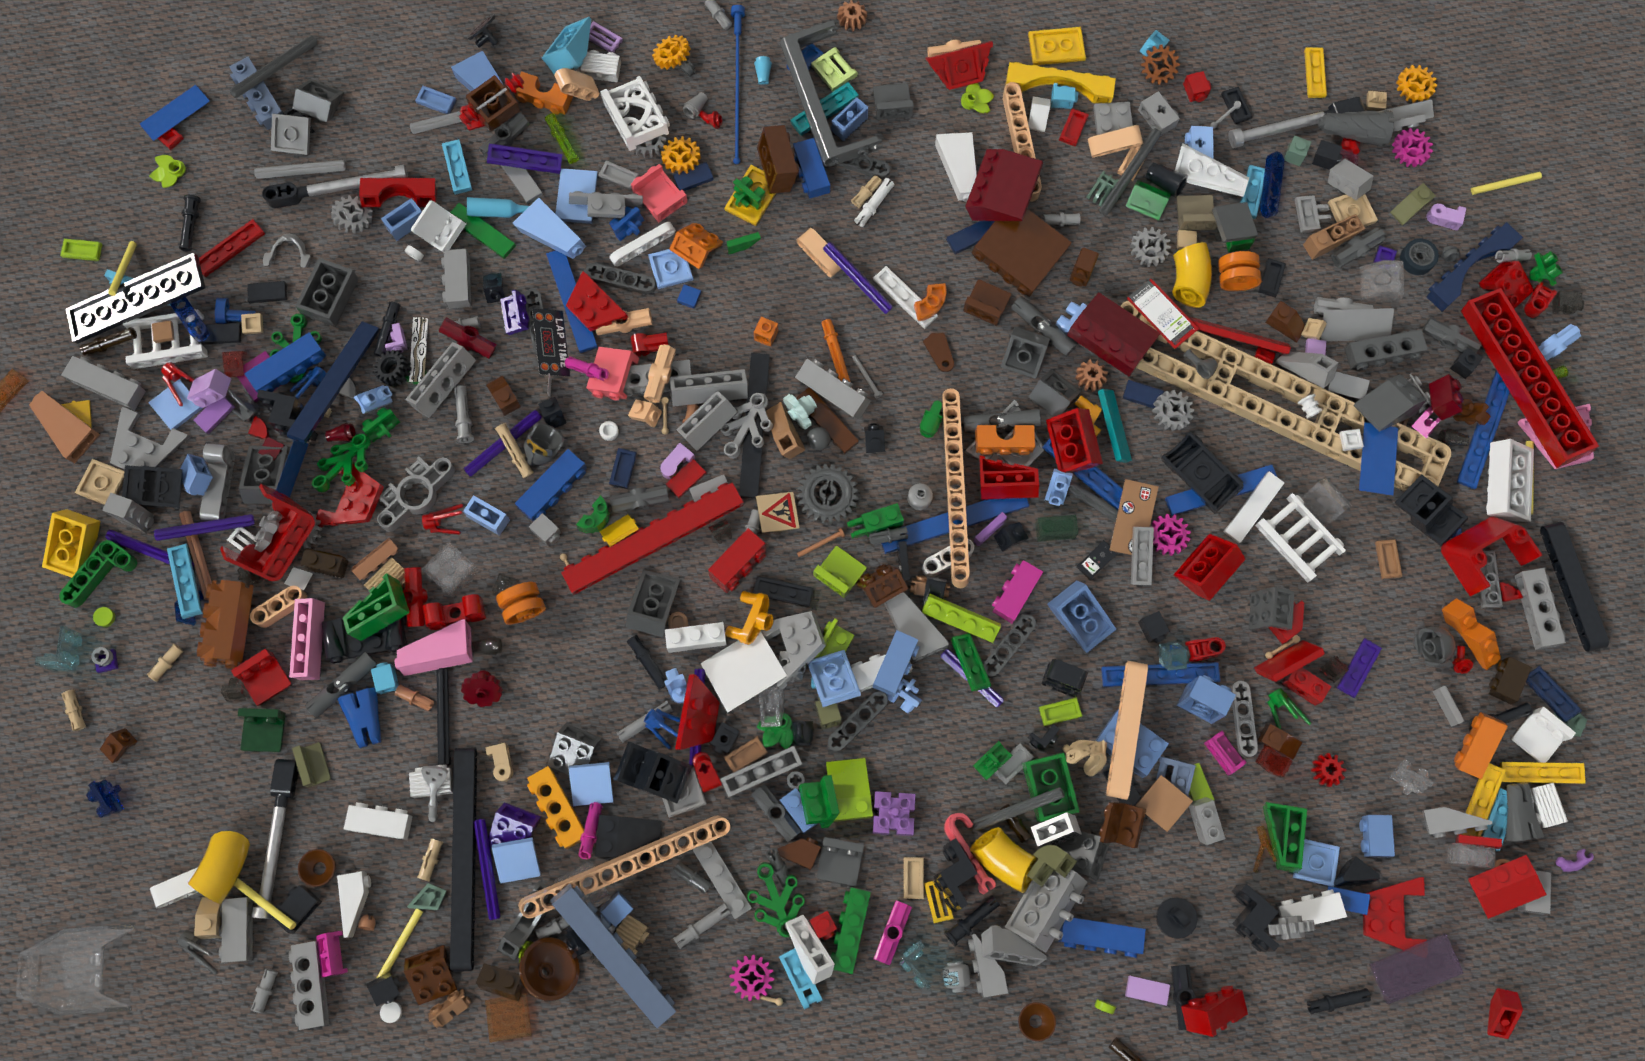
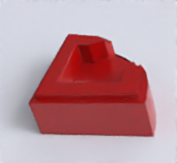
(258, 429)
(1509, 593)

